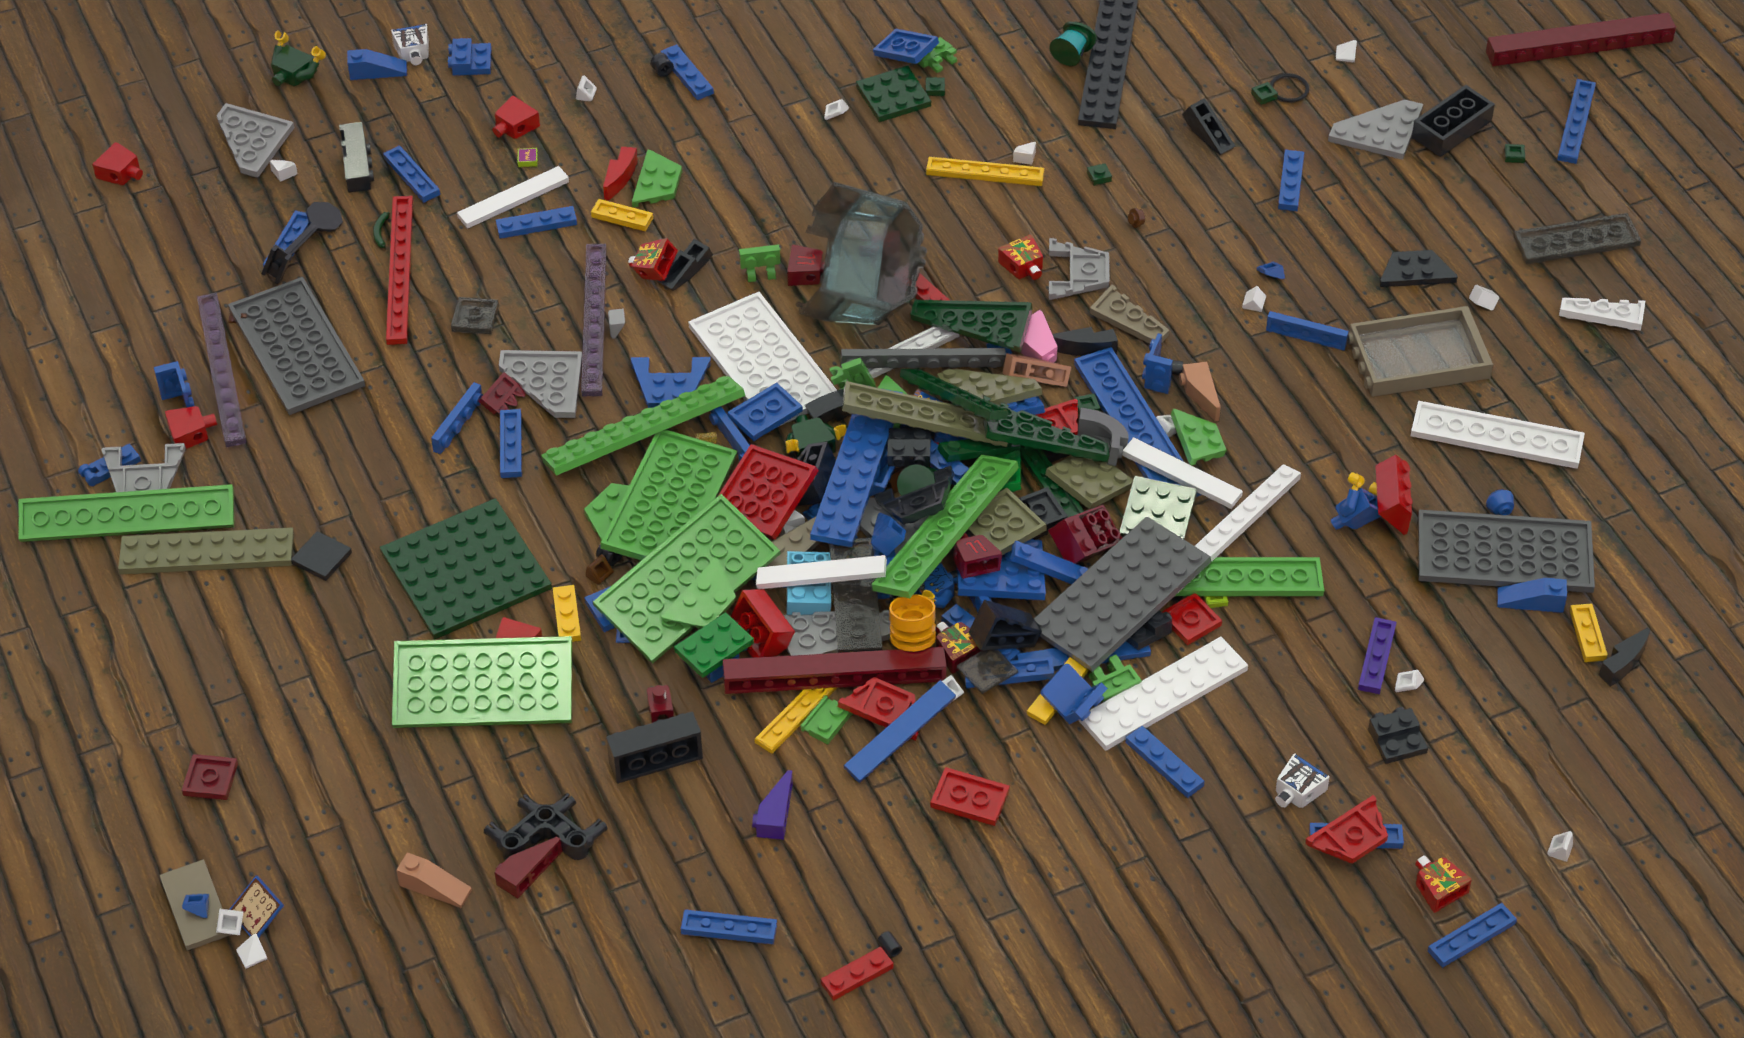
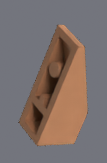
(1036, 369)
(1200, 387)
(430, 880)

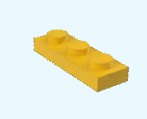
(622, 215)
(567, 612)
(1588, 632)

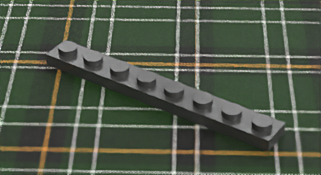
(926, 357)

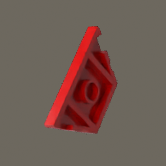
(1062, 415)
(878, 702)
(1352, 833)

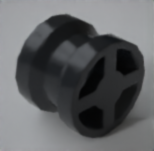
(661, 64)
(611, 557)

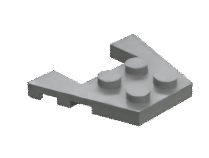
(1087, 269)
(143, 476)

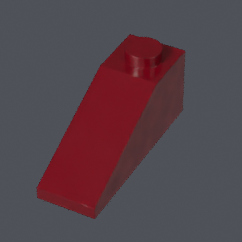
(526, 866)

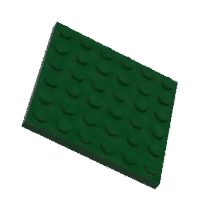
(465, 568)

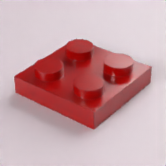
(1193, 619)

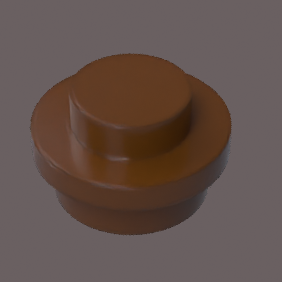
(1136, 217)

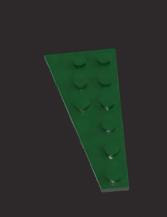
(986, 321)
(1038, 433)

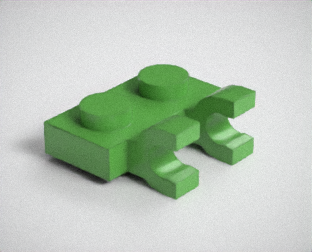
(942, 50)
(757, 257)
(854, 371)
(1118, 680)

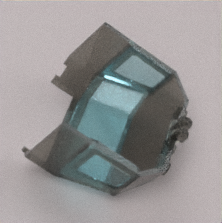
(868, 257)

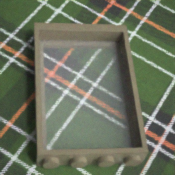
(1419, 351)

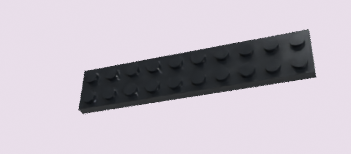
(1108, 64)

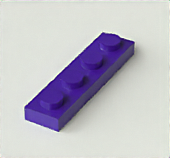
(1377, 655)

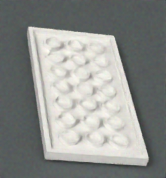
(759, 350)

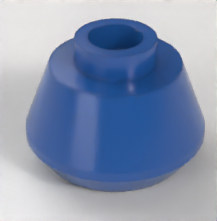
(1500, 502)

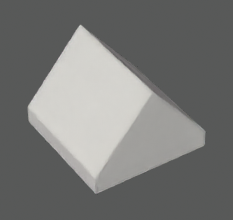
(585, 90)
(1254, 299)
(1561, 846)
(229, 921)

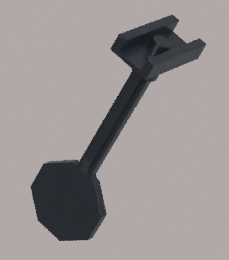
(321, 217)

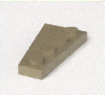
(1121, 313)
(794, 540)

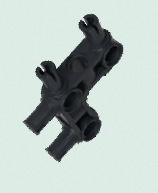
(535, 828)

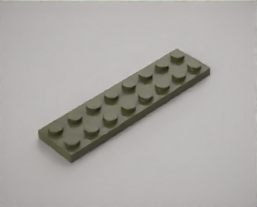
(914, 411)
(206, 551)

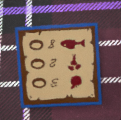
(258, 907)

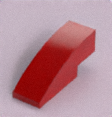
(620, 172)

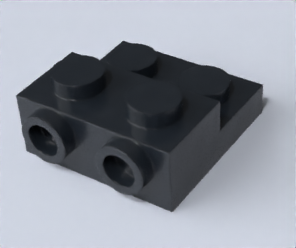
(909, 447)
(1045, 507)
(1154, 629)
(1397, 735)

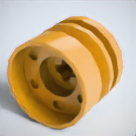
(912, 623)

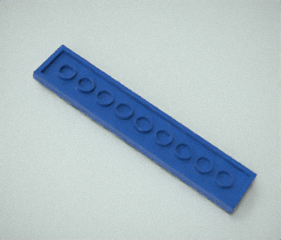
(1123, 401)
(851, 481)

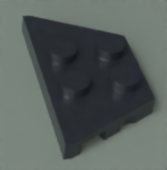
(1416, 268)

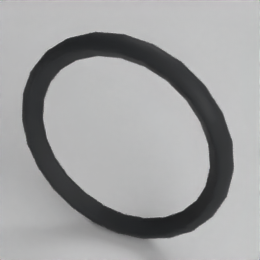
(1294, 76)

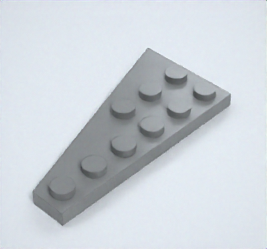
(818, 632)

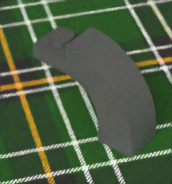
(1105, 429)

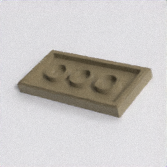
(187, 881)

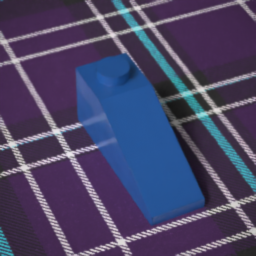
(371, 64)
(1536, 595)

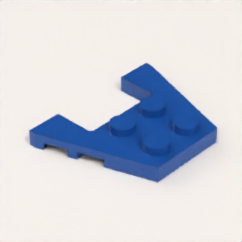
(667, 386)

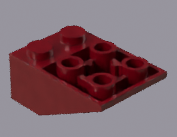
(1085, 535)

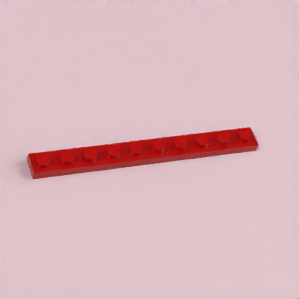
(399, 270)

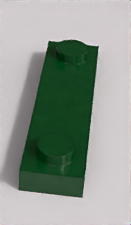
(972, 449)

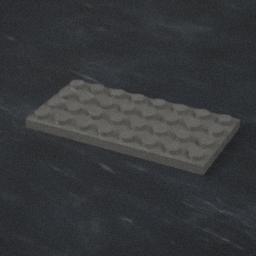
(296, 345)
(1504, 549)
(1120, 593)

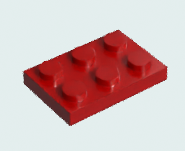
(970, 796)

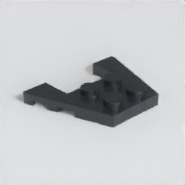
(921, 502)

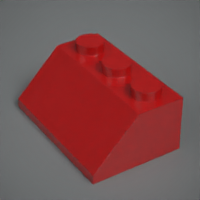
(1394, 492)
(764, 622)

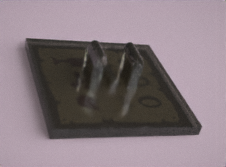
(987, 669)

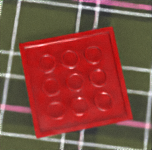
(768, 488)

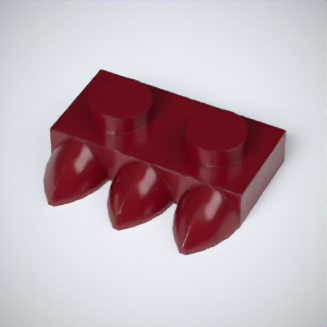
(502, 394)

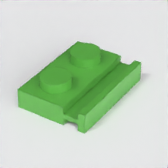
(825, 720)

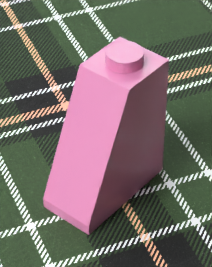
(1039, 339)

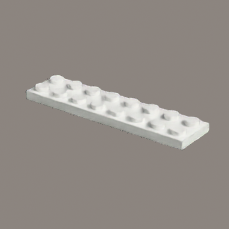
(1497, 434)
(1164, 693)

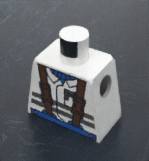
(412, 43)
(1300, 783)

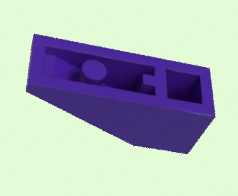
(774, 809)

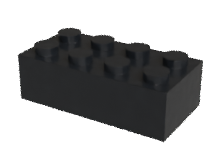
(1453, 120)
(654, 747)

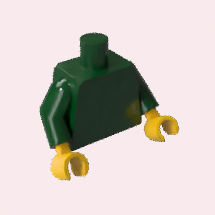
(293, 65)
(811, 432)

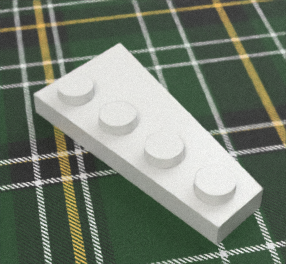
(1612, 314)

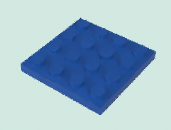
(1010, 582)

